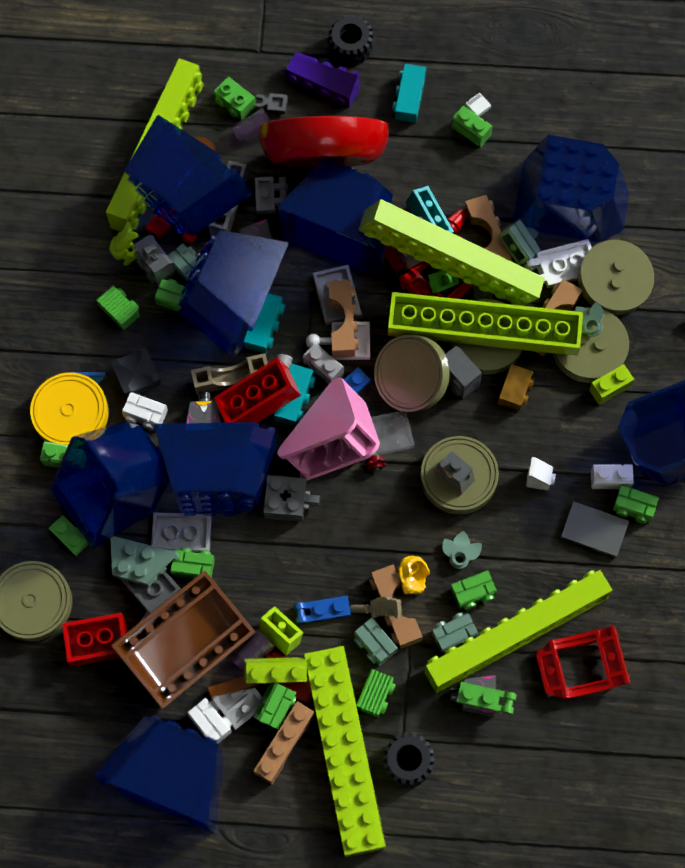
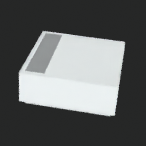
(478, 105)

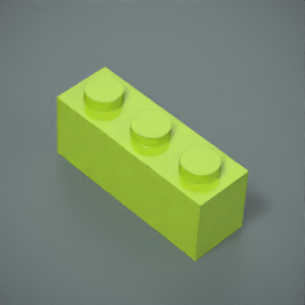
(275, 670)

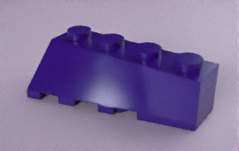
(324, 79)

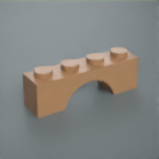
(481, 214)
(341, 298)
(564, 298)
(404, 629)
(283, 742)

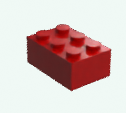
(92, 638)

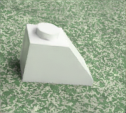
(540, 475)

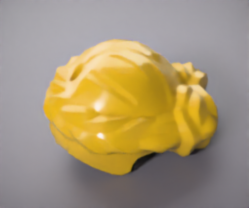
(412, 574)

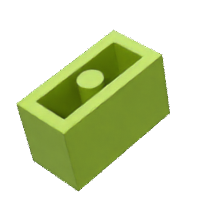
(611, 384)
(280, 631)

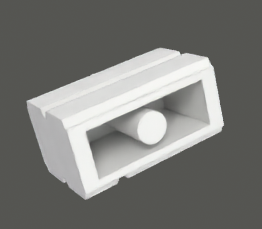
(144, 411)
(611, 476)
(209, 721)

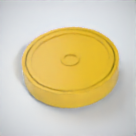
(68, 407)

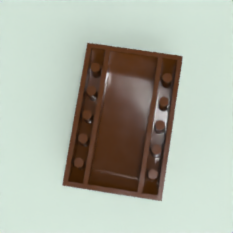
(183, 639)

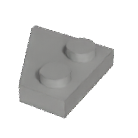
(238, 705)

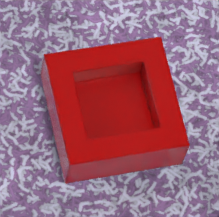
(157, 227)

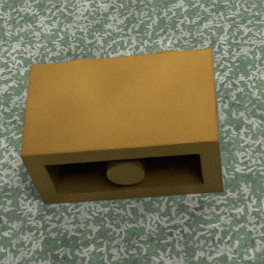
(515, 388)

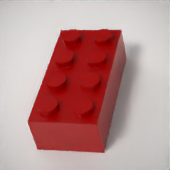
(258, 394)

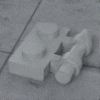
(265, 193)

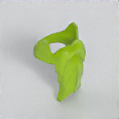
(122, 242)

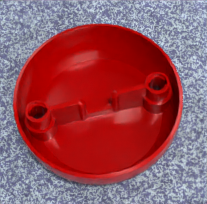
(307, 140)

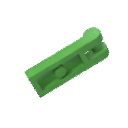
(486, 698)

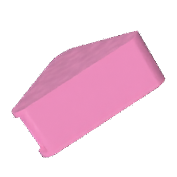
(331, 433)

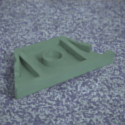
(139, 561)

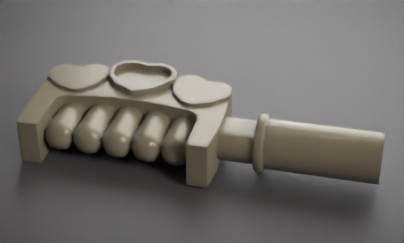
(381, 606)

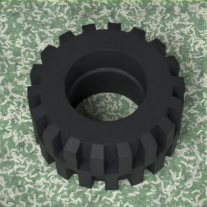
(350, 28)
(413, 742)

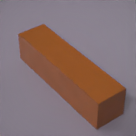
(231, 686)

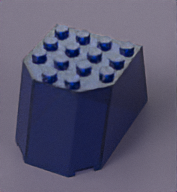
(183, 178)
(572, 190)
(327, 213)
(230, 286)
(656, 433)
(217, 465)
(110, 480)
(169, 771)

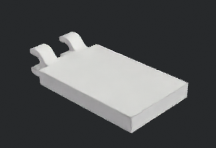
(559, 262)

